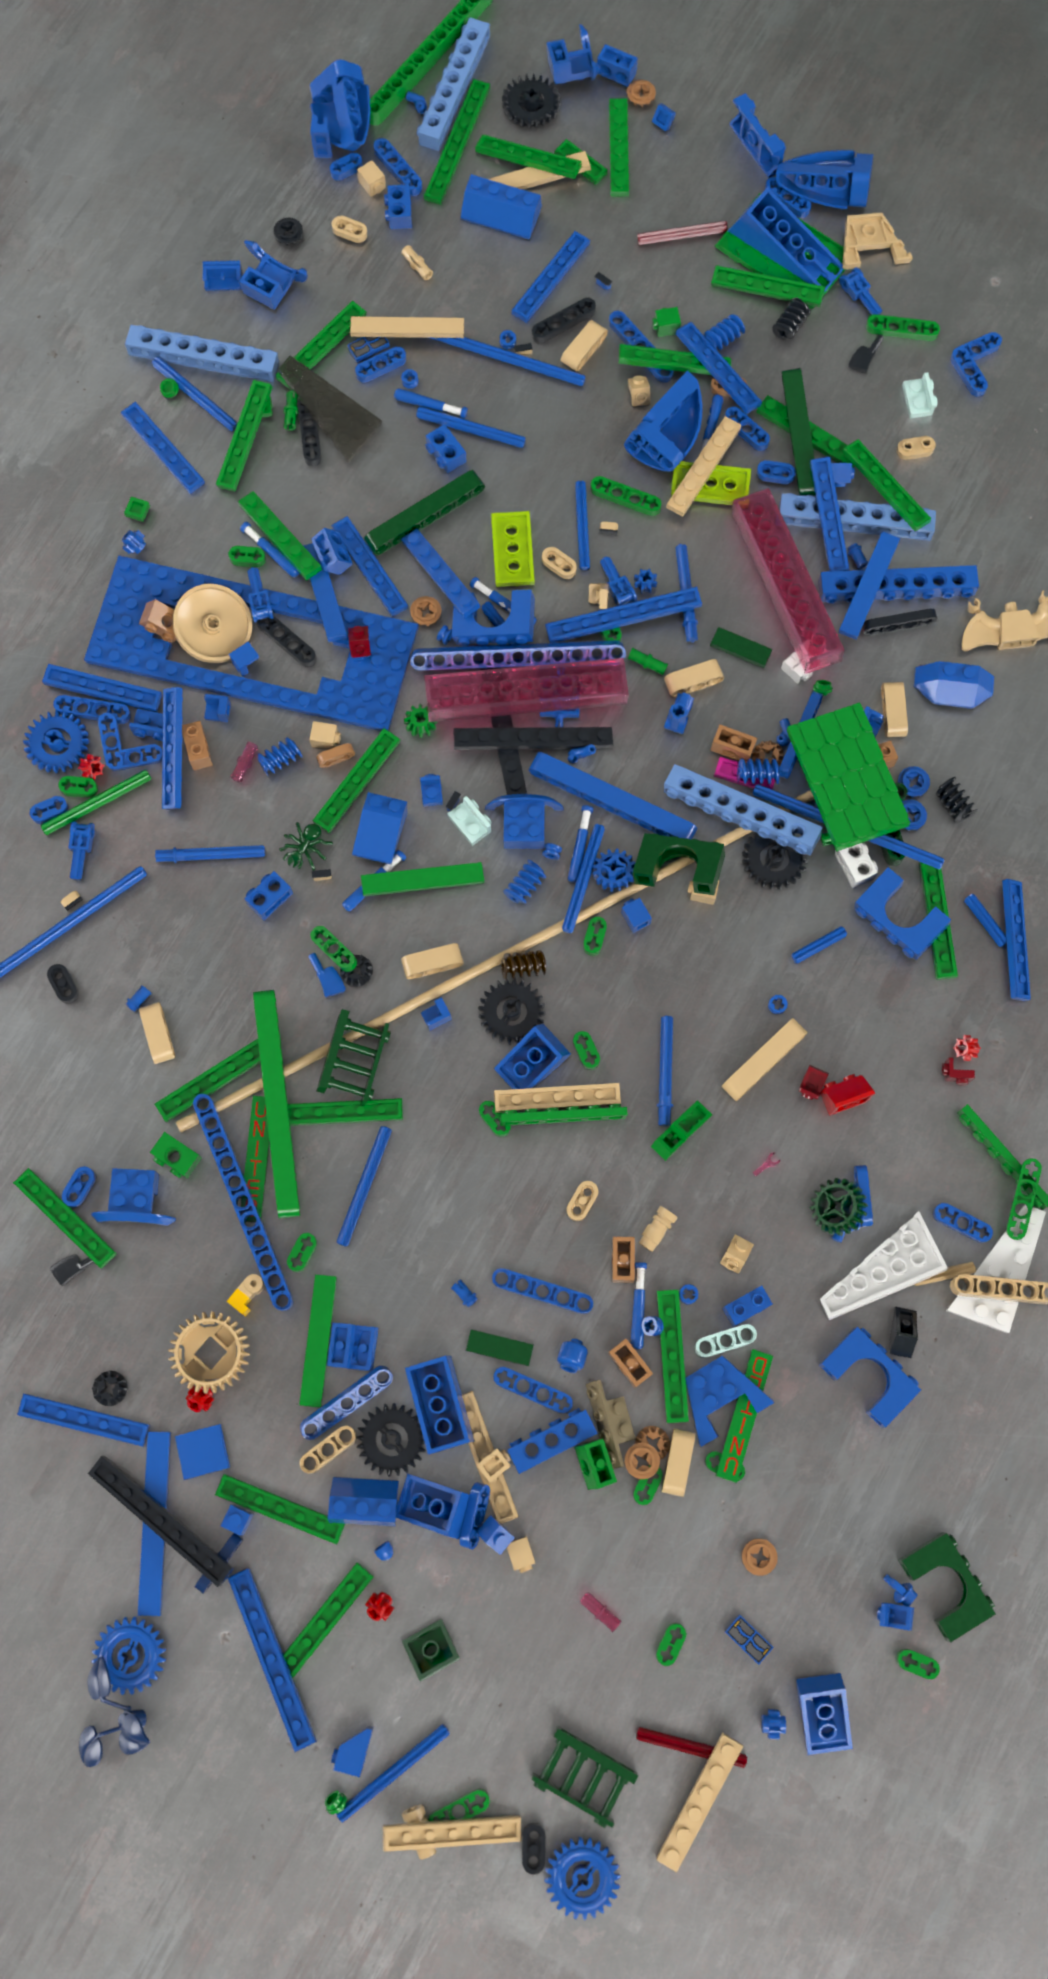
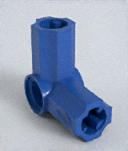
(679, 712)

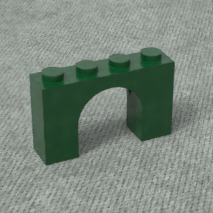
(658, 849)
(973, 1606)

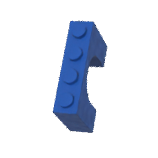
(516, 628)
(912, 940)
(899, 1387)

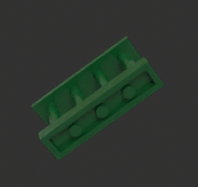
(334, 1062)
(603, 1764)

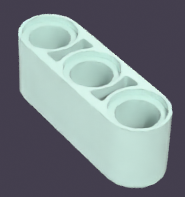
(734, 1335)

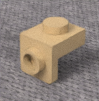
(639, 390)
(736, 1254)

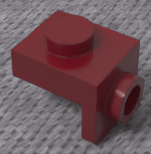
(359, 641)
(961, 1077)
(813, 1082)

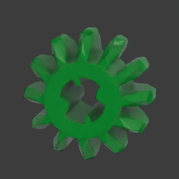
(416, 727)

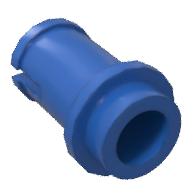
(857, 556)
(138, 998)
(464, 1293)

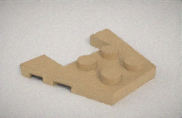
(870, 233)

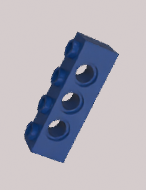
(585, 1430)

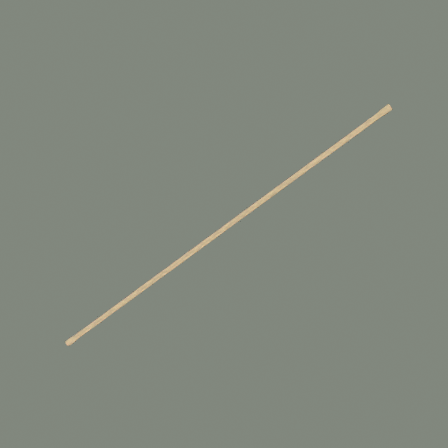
(192, 1119)

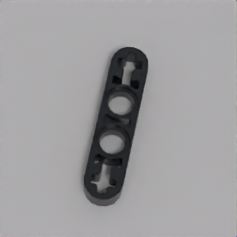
(565, 322)
(306, 431)
(899, 622)
(284, 640)

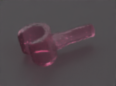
(767, 1164)

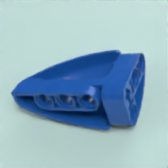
(344, 101)
(828, 177)
(669, 427)

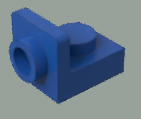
(431, 790)

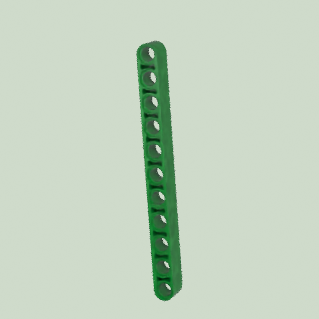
(423, 59)
(276, 1104)

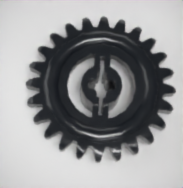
(531, 92)
(762, 872)
(523, 995)
(377, 1423)

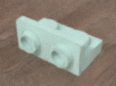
(919, 396)
(470, 820)

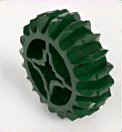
(824, 1215)

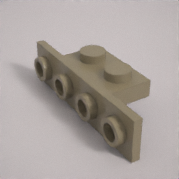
(611, 1420)

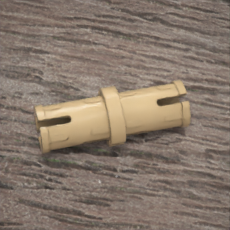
(417, 262)

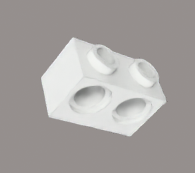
(851, 864)

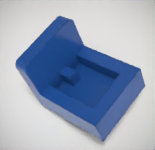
(896, 1616)

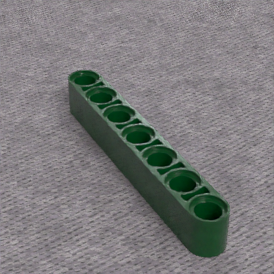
(799, 429)
(424, 512)

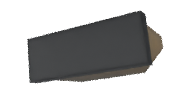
(523, 349)
(608, 528)
(321, 875)
(71, 900)

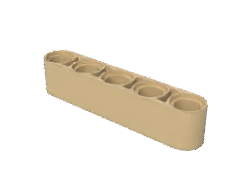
(764, 1059)
(994, 1289)

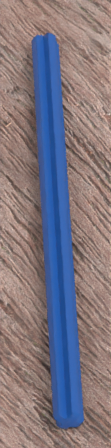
(516, 359)
(814, 813)
(72, 920)

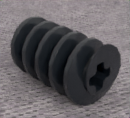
(791, 319)
(955, 801)

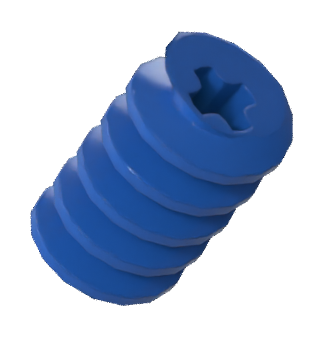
(725, 332)
(279, 755)
(758, 770)
(524, 882)

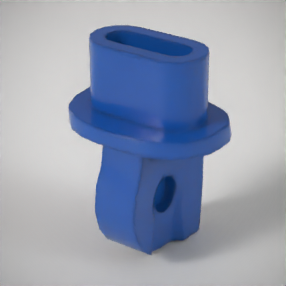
(903, 1592)

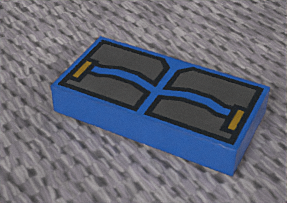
(367, 347)
(749, 1639)

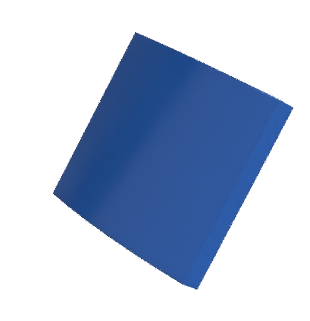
(352, 1346)
(202, 1452)

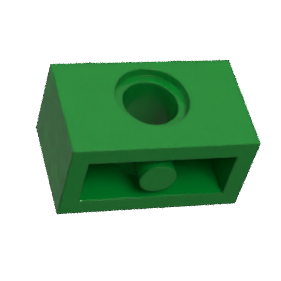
(166, 1147)
(595, 1464)

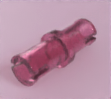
(244, 762)

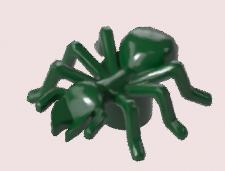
(307, 845)

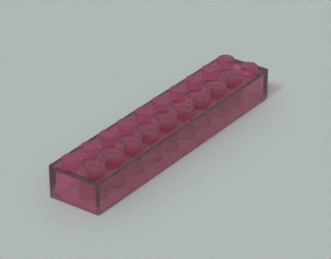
(787, 581)
(526, 689)

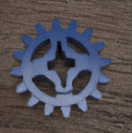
(607, 865)

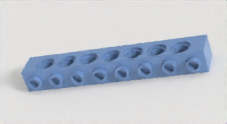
(453, 84)
(210, 359)
(864, 524)
(737, 800)

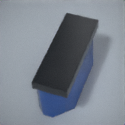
(603, 281)
(452, 803)

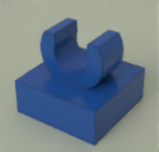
(663, 117)

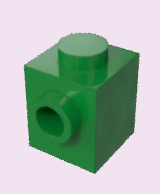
(666, 321)

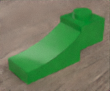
(681, 1130)

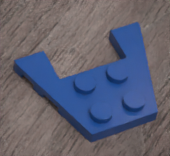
(716, 1387)

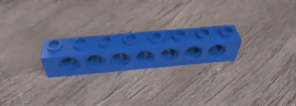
(906, 577)

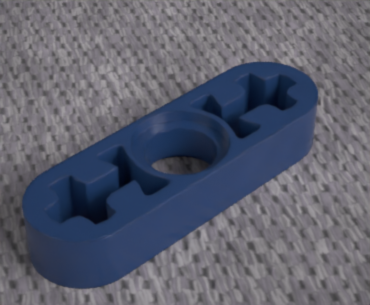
(226, 1553)

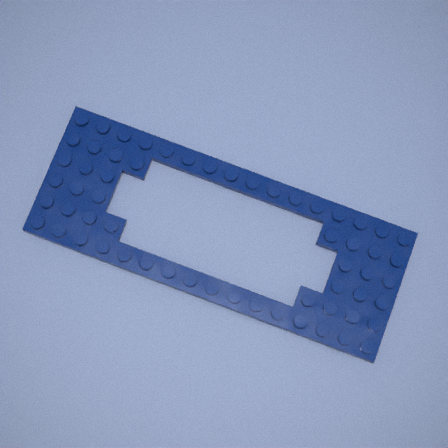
(361, 698)

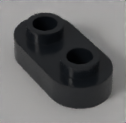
(63, 984)
(533, 1847)

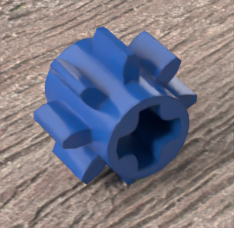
(133, 542)
(640, 580)
(773, 1724)

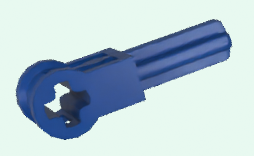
(858, 288)
(619, 587)
(259, 598)
(80, 843)

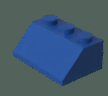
(363, 1501)

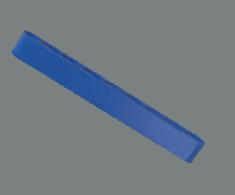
(610, 797)

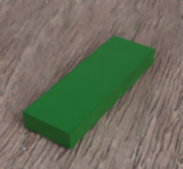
(597, 170)

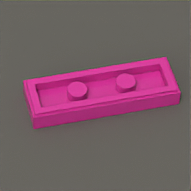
(727, 770)

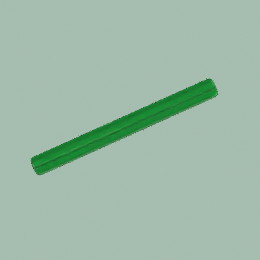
(95, 802)

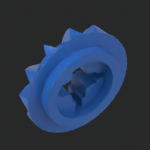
(911, 773)
(917, 808)

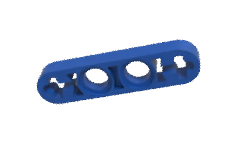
(395, 168)
(93, 706)
(534, 1386)

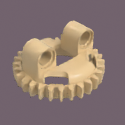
(193, 1337)

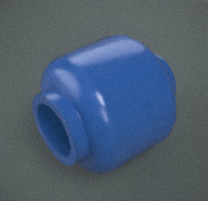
(572, 1355)

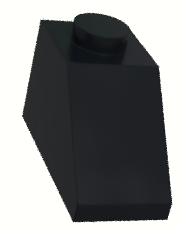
(903, 1332)

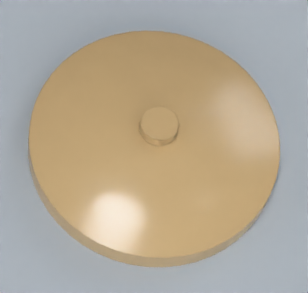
(211, 622)

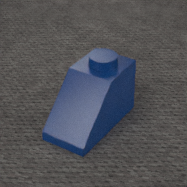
(352, 1753)

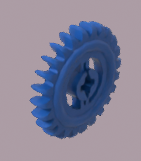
(48, 733)
(139, 1634)
(566, 1896)

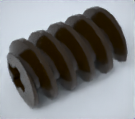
(523, 962)

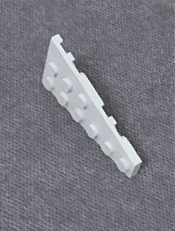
(1006, 1260)
(894, 1265)

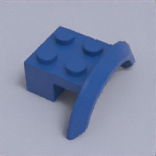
(572, 65)
(270, 279)
(524, 819)
(132, 1198)

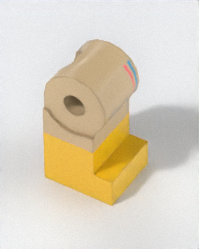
(245, 1293)

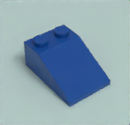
(380, 828)
(532, 1059)
(432, 1506)
(824, 1713)

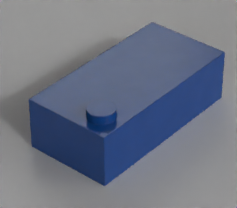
(439, 1404)

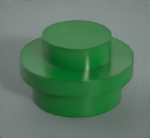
(169, 388)
(823, 687)
(335, 1802)

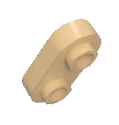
(350, 230)
(917, 448)
(560, 563)
(581, 1201)

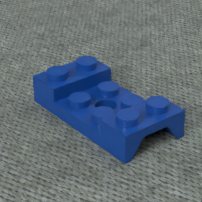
(765, 149)

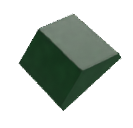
(431, 1650)

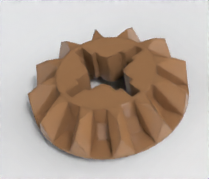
(648, 92)
(421, 604)
(767, 746)
(654, 1432)
(652, 1458)
(768, 1551)

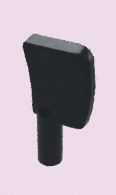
(863, 356)
(69, 1267)

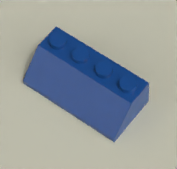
(500, 207)

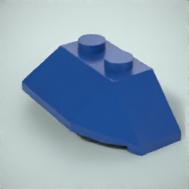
(954, 684)

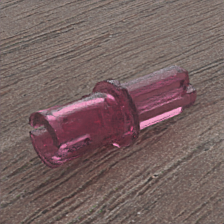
(600, 1611)

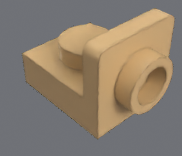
(599, 594)
(494, 1464)

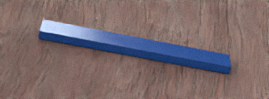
(623, 615)
(152, 1545)
(272, 1660)

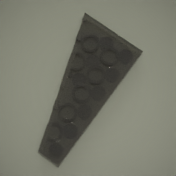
(336, 413)

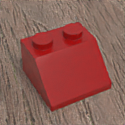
(846, 1094)

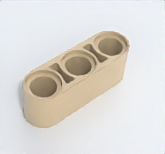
(584, 345)
(694, 678)
(894, 709)
(432, 961)
(157, 1033)
(317, 1451)
(678, 1462)

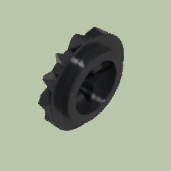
(288, 224)
(356, 979)
(119, 1390)

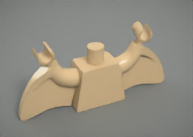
(1009, 631)

